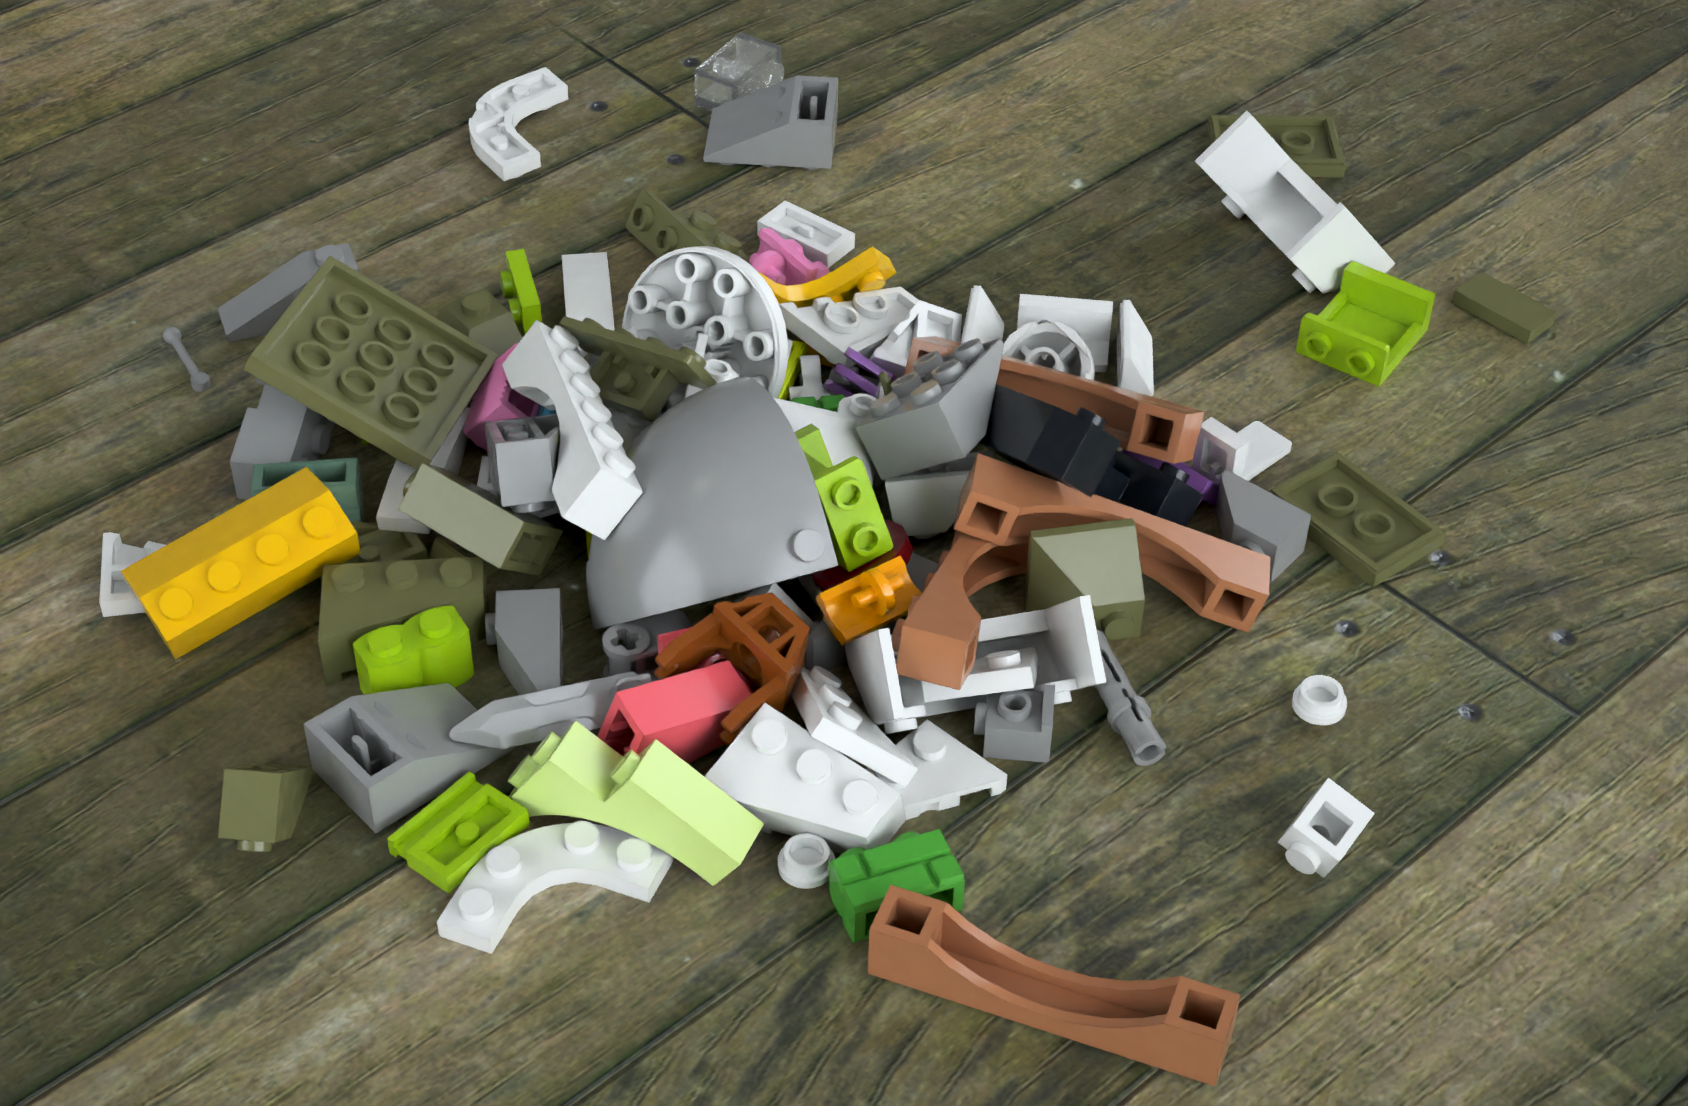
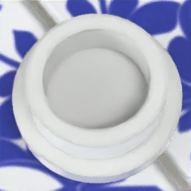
(1319, 700)
(805, 861)

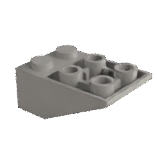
(777, 125)
(933, 410)
(394, 750)

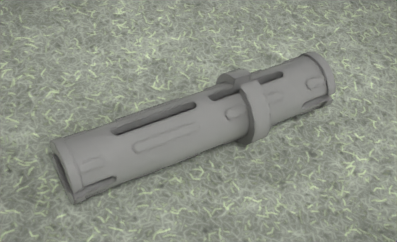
(1127, 711)

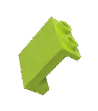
(1367, 324)
(847, 502)

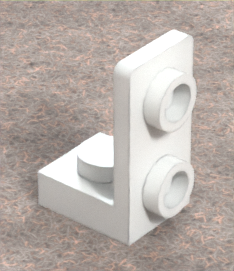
(1241, 452)

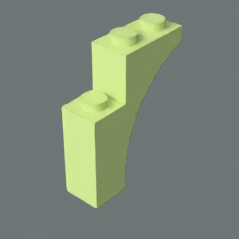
(640, 794)

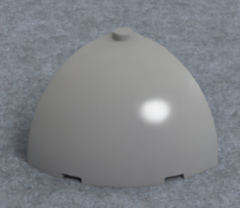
(718, 509)

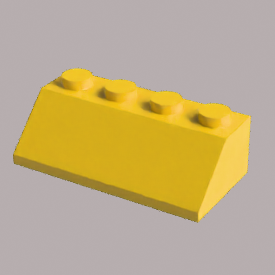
(242, 561)

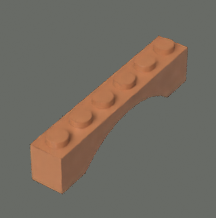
(1137, 420)
(1204, 571)
(941, 625)
(1156, 1022)

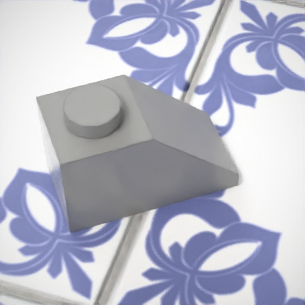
(1260, 521)

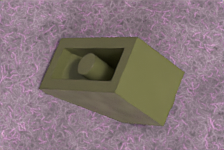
(262, 803)

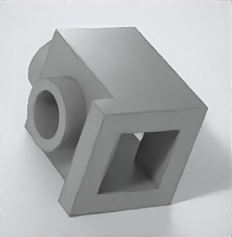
(1017, 724)

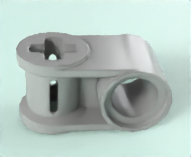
(639, 642)

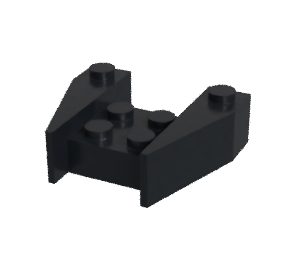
(1083, 456)

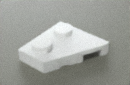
(943, 773)

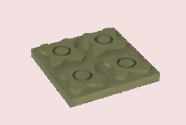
(372, 363)

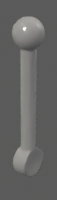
(199, 380)

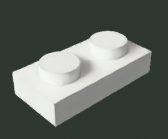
(818, 236)

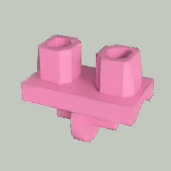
(784, 260)

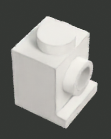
(1324, 829)

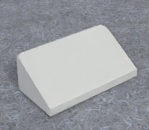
(981, 318)
(1134, 352)

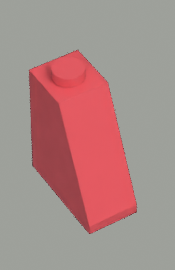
(677, 711)

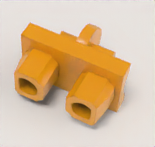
(868, 600)

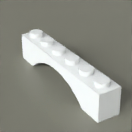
(593, 473)

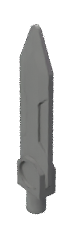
(535, 714)

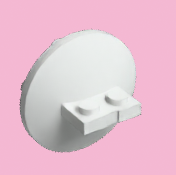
(715, 296)

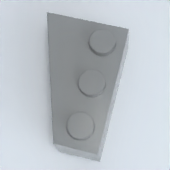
(277, 433)
(523, 460)

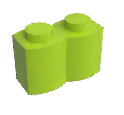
(422, 652)

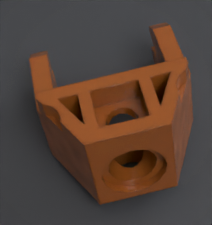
(749, 640)

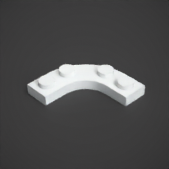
(499, 112)
(545, 858)

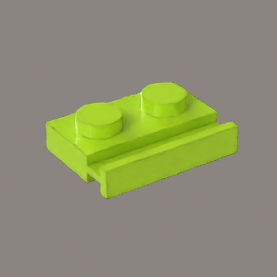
(519, 286)
(457, 831)

